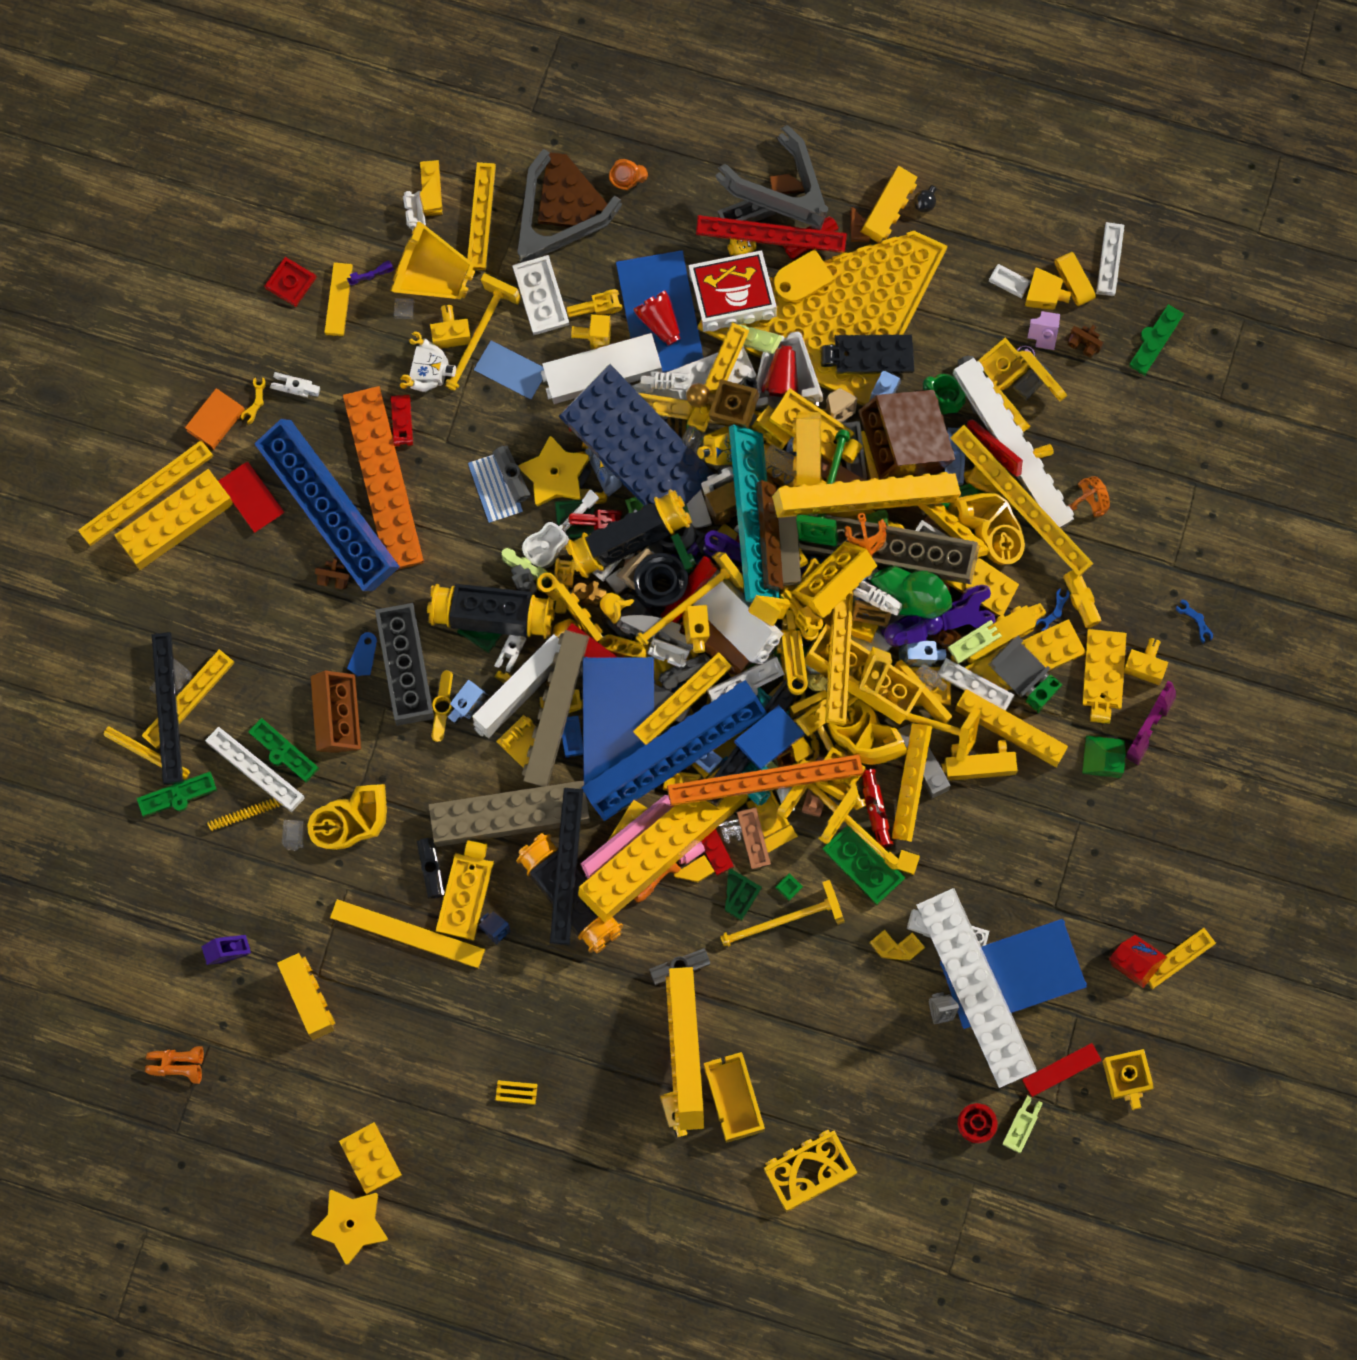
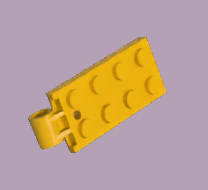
(794, 403)
(1001, 587)
(1104, 673)
(465, 892)

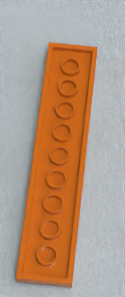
(383, 476)

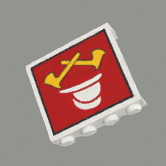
(733, 291)

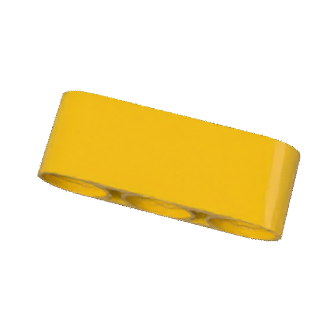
(1075, 279)
(623, 647)

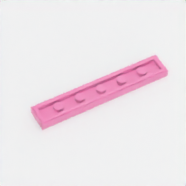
(625, 836)

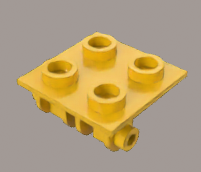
(518, 740)

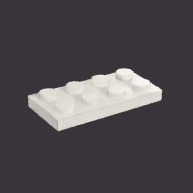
(540, 295)

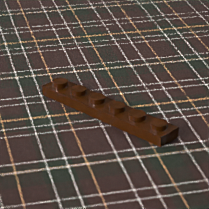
(769, 537)

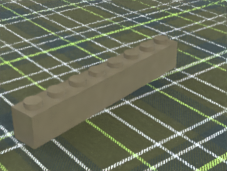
(556, 708)

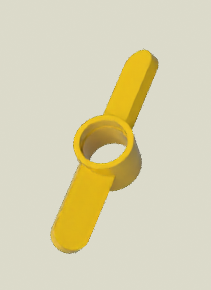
(443, 695)

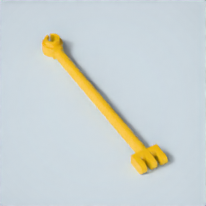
(890, 859)

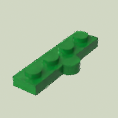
(1155, 339)
(283, 751)
(177, 795)

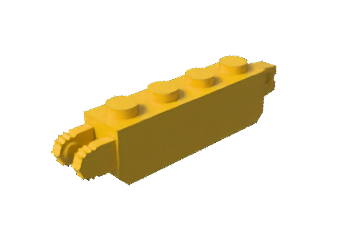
(1018, 623)

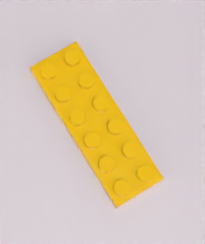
(1051, 647)

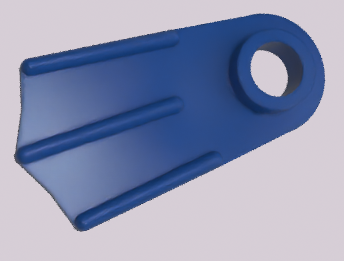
(363, 656)

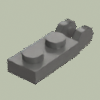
(676, 675)

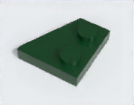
(687, 559)
(740, 894)

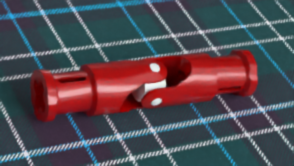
(876, 811)

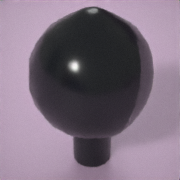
(925, 200)

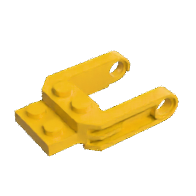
(1006, 365)
(792, 656)
(842, 789)

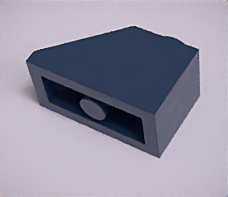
(494, 927)

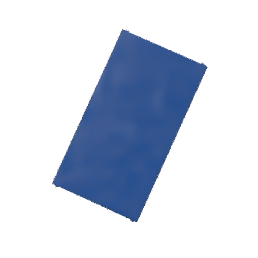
(648, 277)
(615, 702)
(1031, 967)

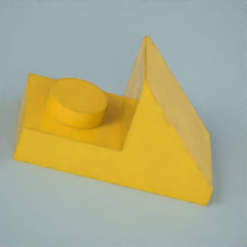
(769, 608)

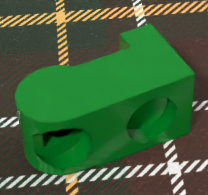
(1043, 693)

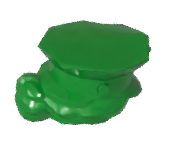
(948, 392)

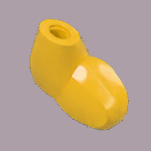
(993, 524)
(867, 737)
(349, 820)

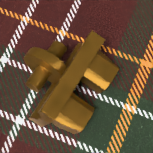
(589, 593)

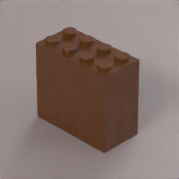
(906, 434)

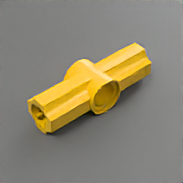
(1082, 599)

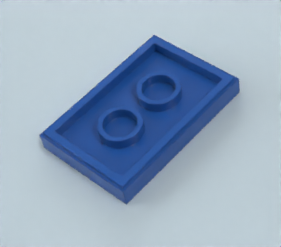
(769, 737)

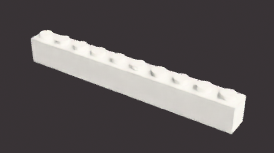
(1001, 425)

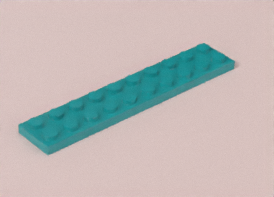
(748, 469)

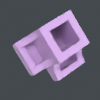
(1044, 330)

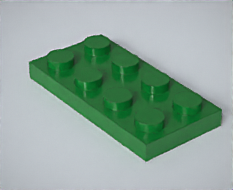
(863, 865)

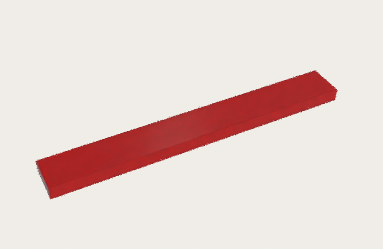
(771, 234)

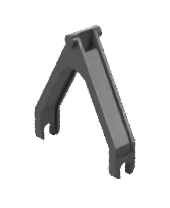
(806, 209)
(535, 245)

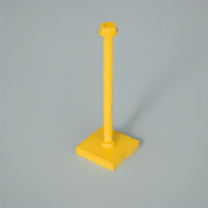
(499, 290)
(728, 571)
(805, 706)
(966, 733)
(830, 903)

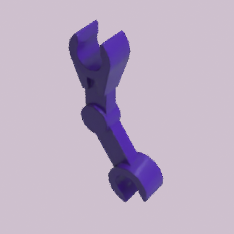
(384, 268)

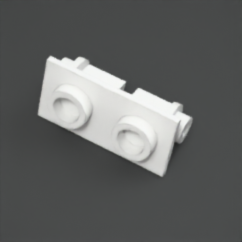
(415, 211)
(663, 650)

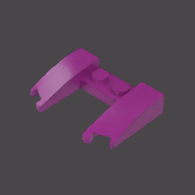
(1161, 706)

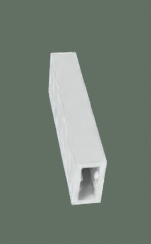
(572, 374)
(730, 615)
(516, 689)

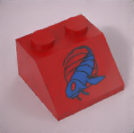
(1137, 960)

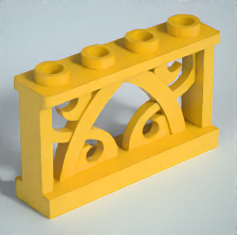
(837, 1176)

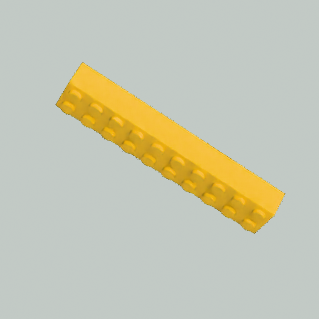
(654, 853)

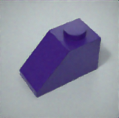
(225, 949)

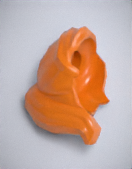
(627, 174)

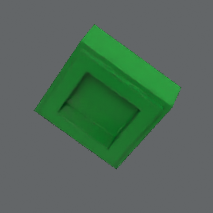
(789, 887)

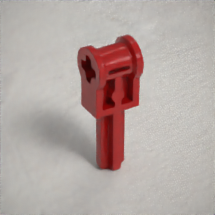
(599, 520)

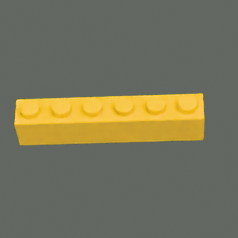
(1013, 728)

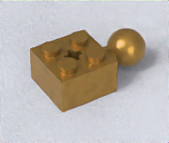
(726, 395)
(722, 503)

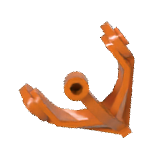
(1102, 505)
(868, 543)

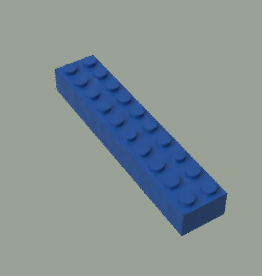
(327, 505)
(674, 750)

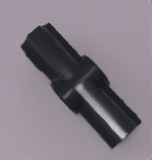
(432, 879)

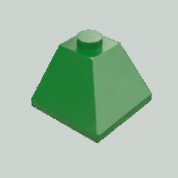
(1104, 756)

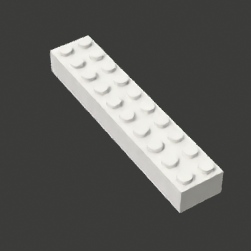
(976, 987)

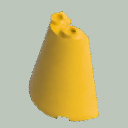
(431, 267)

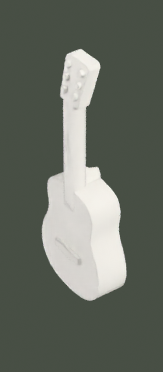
(544, 546)

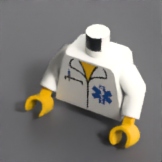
(428, 366)

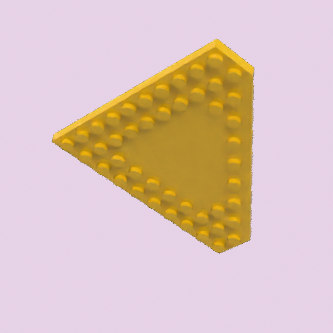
(871, 295)

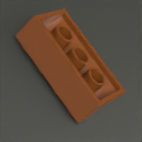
(335, 712)

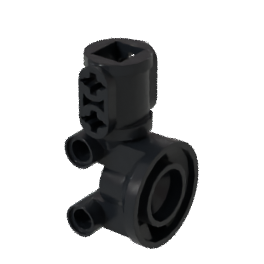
(646, 599)

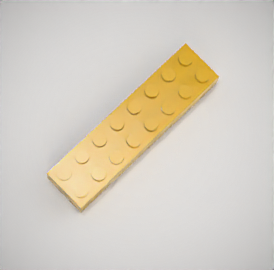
(684, 1049)

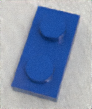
(572, 737)

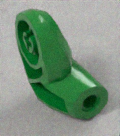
(919, 592)

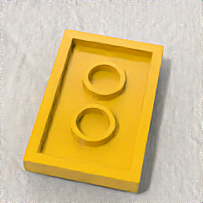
(370, 1158)

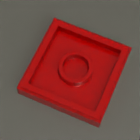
(290, 281)

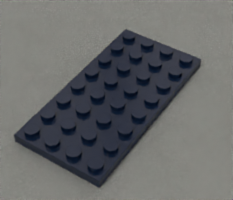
(634, 440)

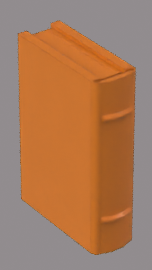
(214, 419)

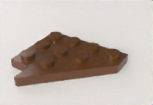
(567, 194)

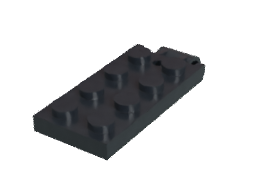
(869, 354)

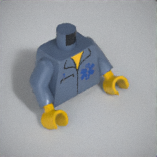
(607, 479)

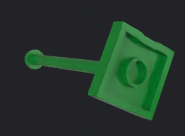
(819, 528)

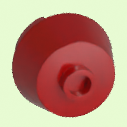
(977, 1123)

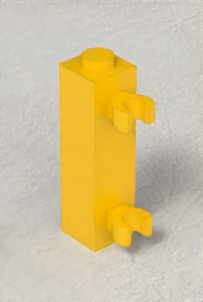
(981, 765)

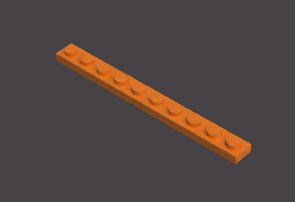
(764, 780)

